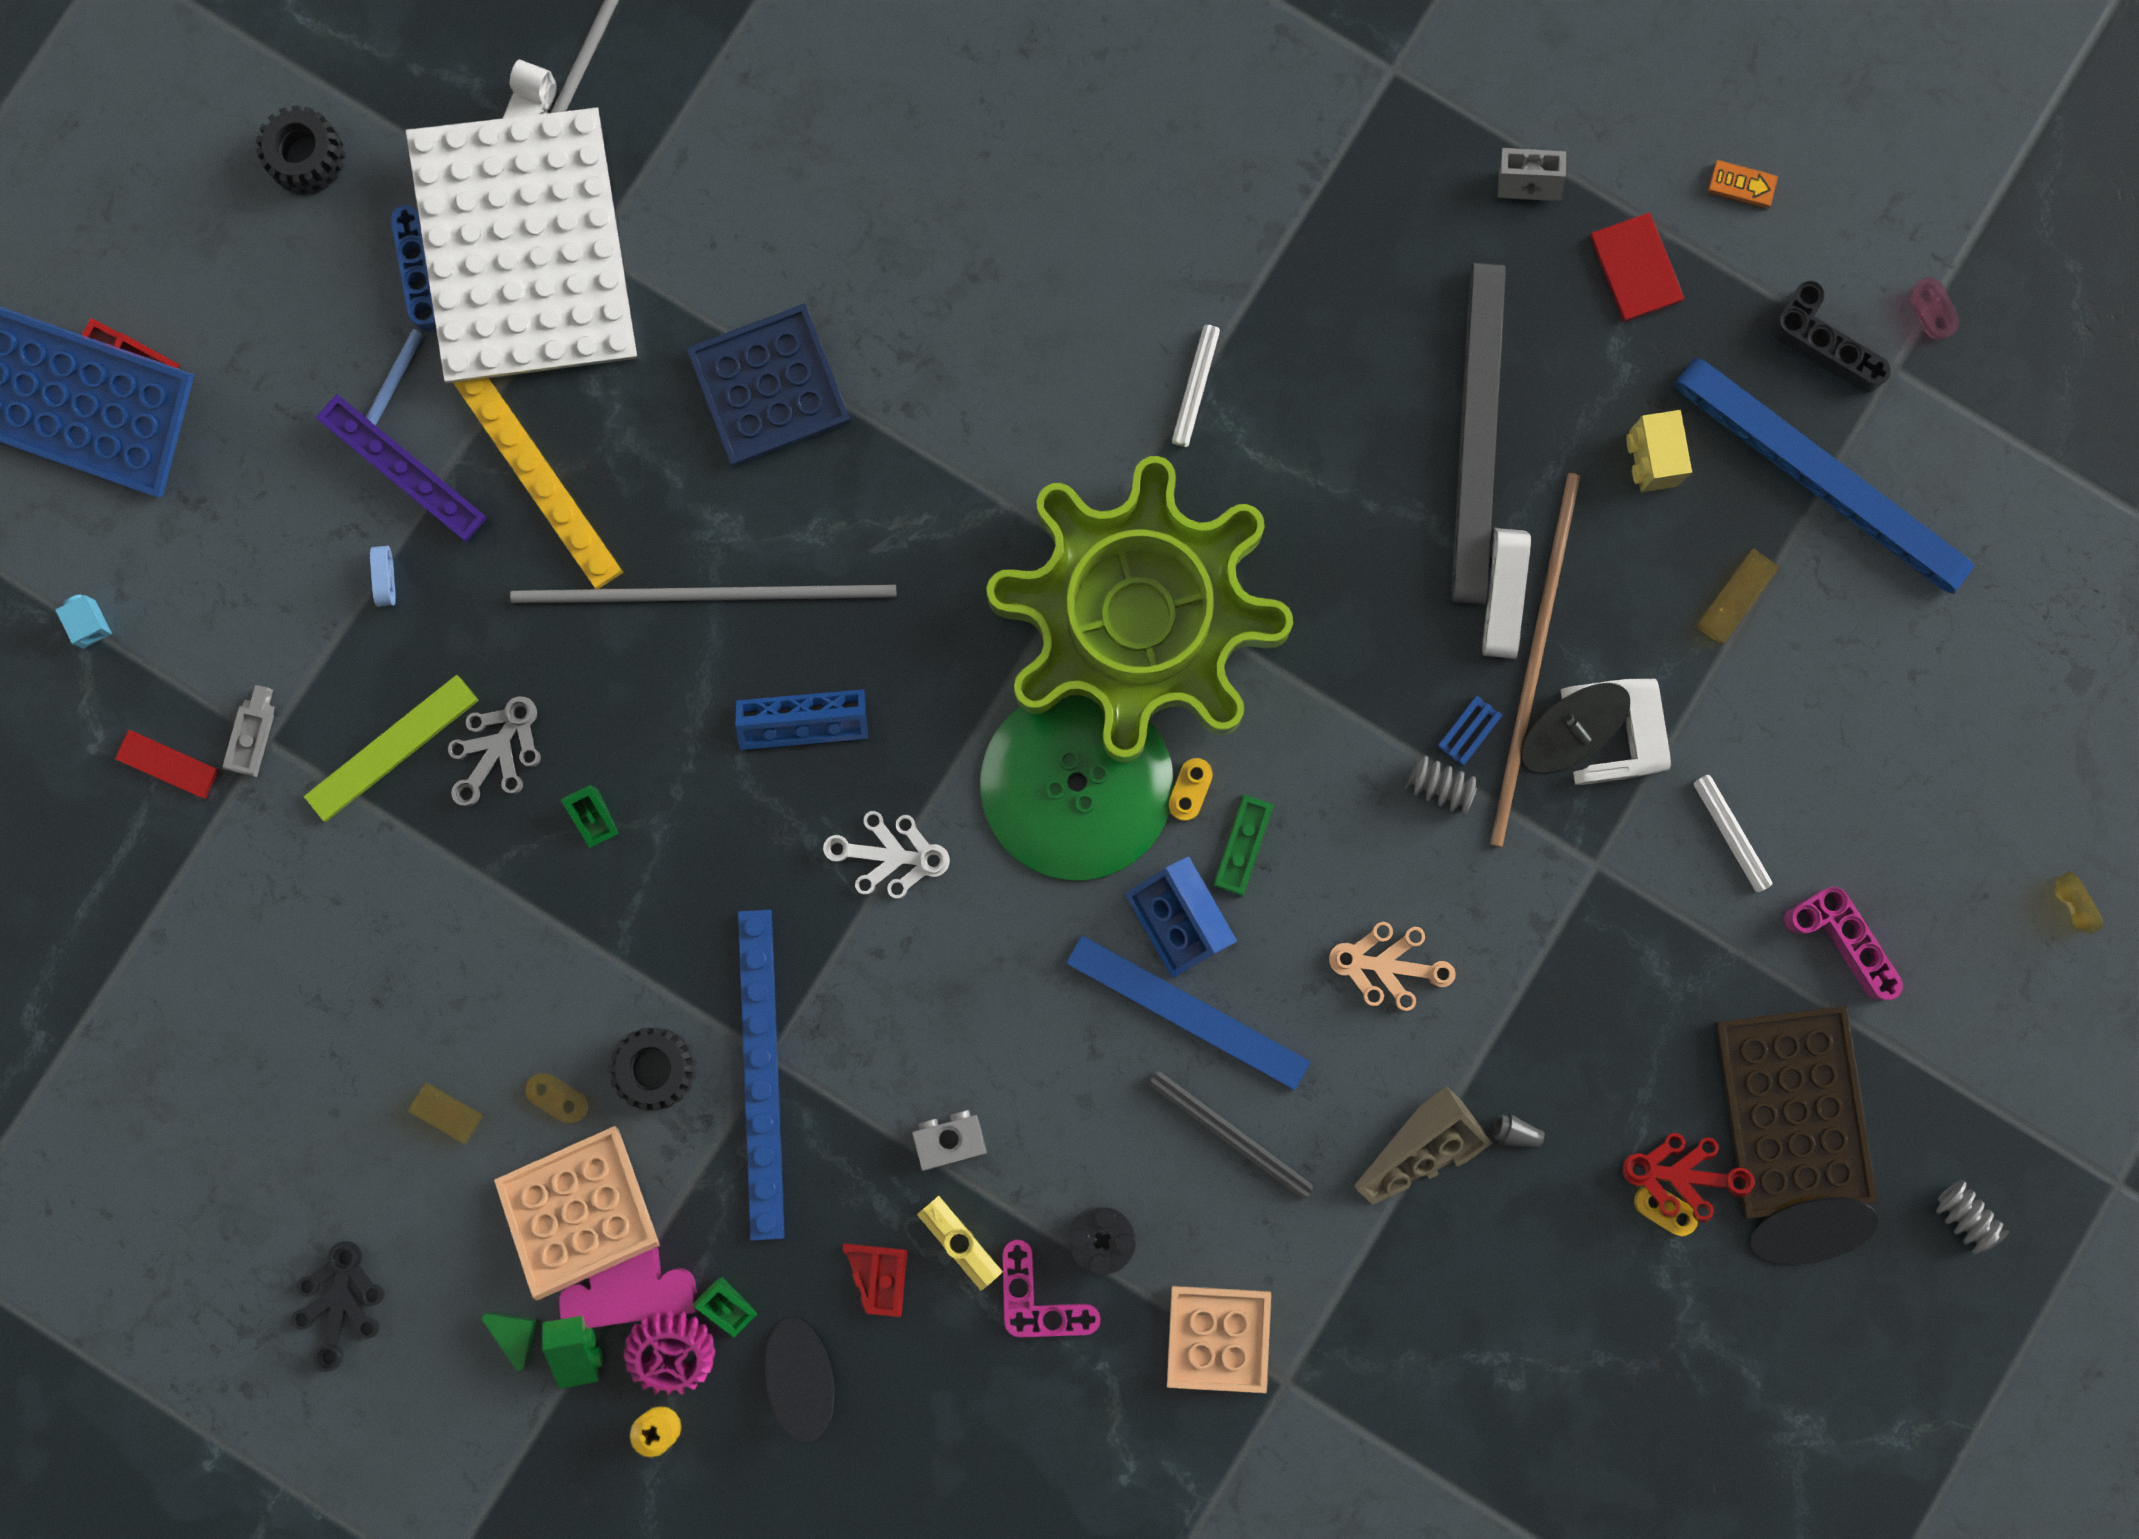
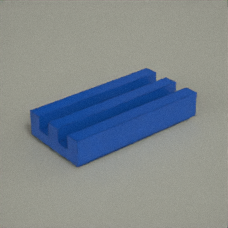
(1485, 709)

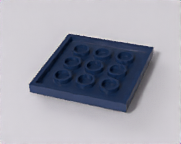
(768, 385)

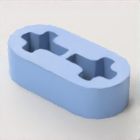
(382, 576)

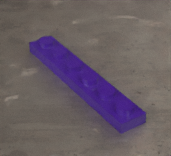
(401, 467)

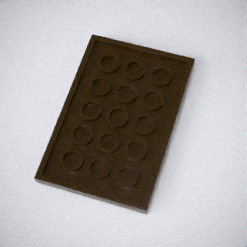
(1795, 1108)

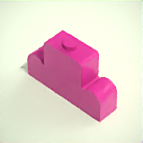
(630, 1293)

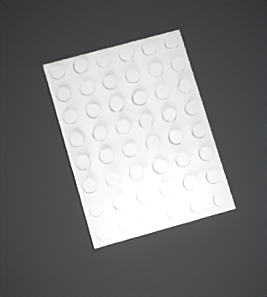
(521, 245)

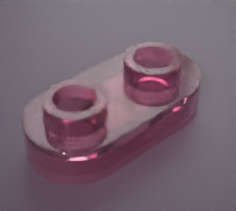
(1937, 308)

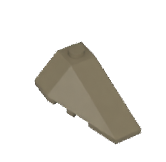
(1432, 1138)

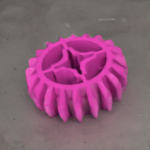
(671, 1341)

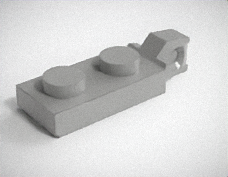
(250, 733)

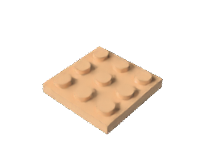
(1219, 1339)

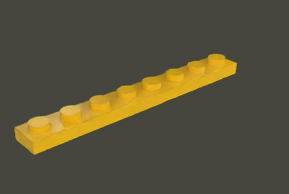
(540, 481)

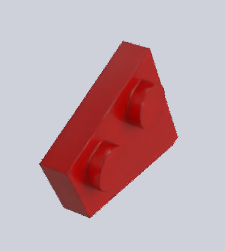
(879, 1276)

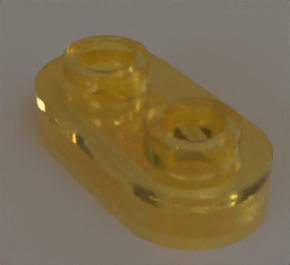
(2084, 912)
(556, 1096)

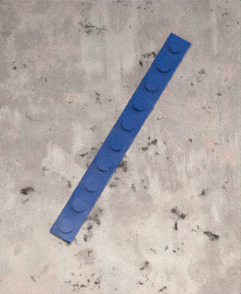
(761, 1075)

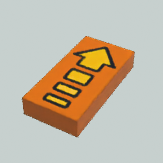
(1742, 184)

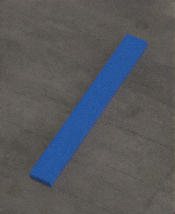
(1188, 1012)

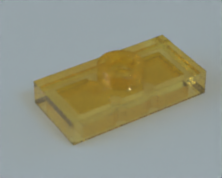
(445, 1113)

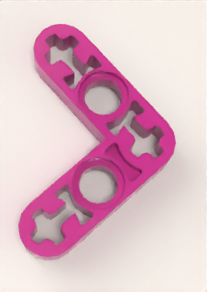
(1026, 1303)

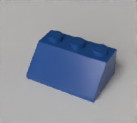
(1180, 917)

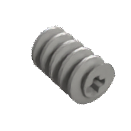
(1442, 785)
(1971, 1217)

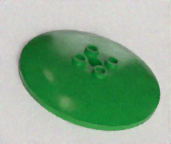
(1066, 830)

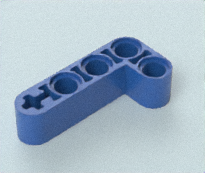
(412, 269)

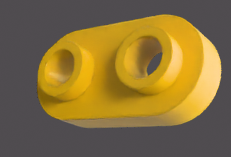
(1190, 789)
(1669, 1224)

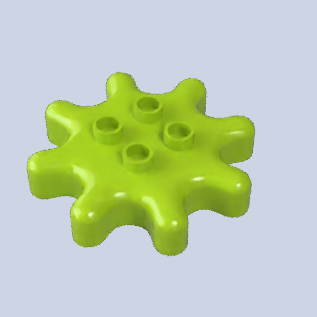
(1139, 609)

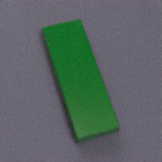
(1243, 845)

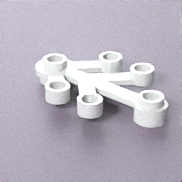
(892, 855)

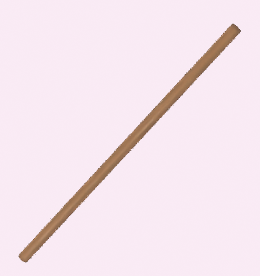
(1534, 661)

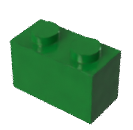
(571, 1351)

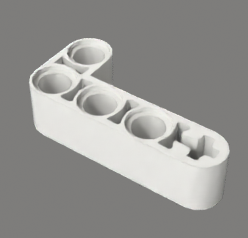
(532, 90)
(1506, 592)

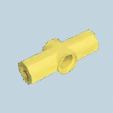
(975, 1259)

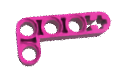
(1848, 948)

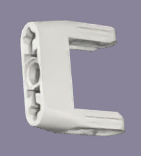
(1645, 736)

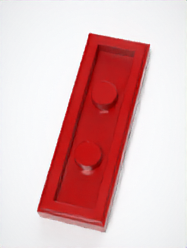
(167, 764)

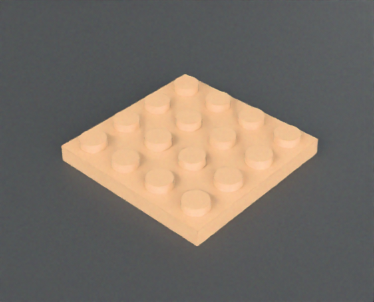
(576, 1213)

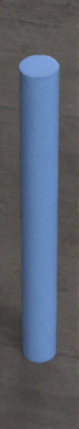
(394, 376)

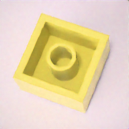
(1659, 451)

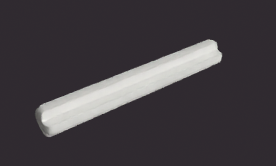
(1195, 385)
(1733, 833)

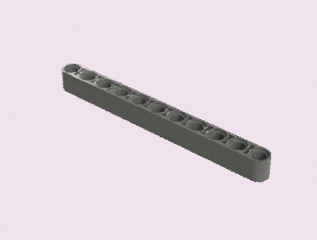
(1478, 434)

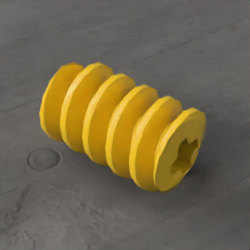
(643, 1436)

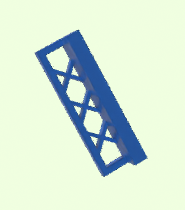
(801, 724)

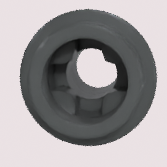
(1515, 1132)

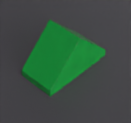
(590, 815)
(725, 1307)
(514, 1335)

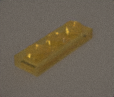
(1737, 596)

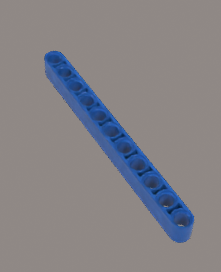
(1824, 475)

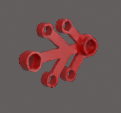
(1682, 1176)

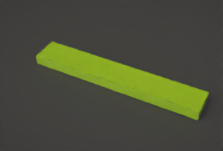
(391, 748)

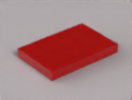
(1636, 267)

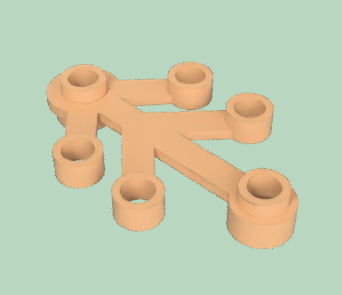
(1386, 965)

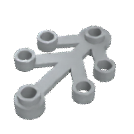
(497, 747)

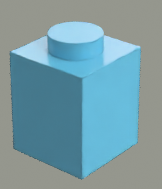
(83, 620)

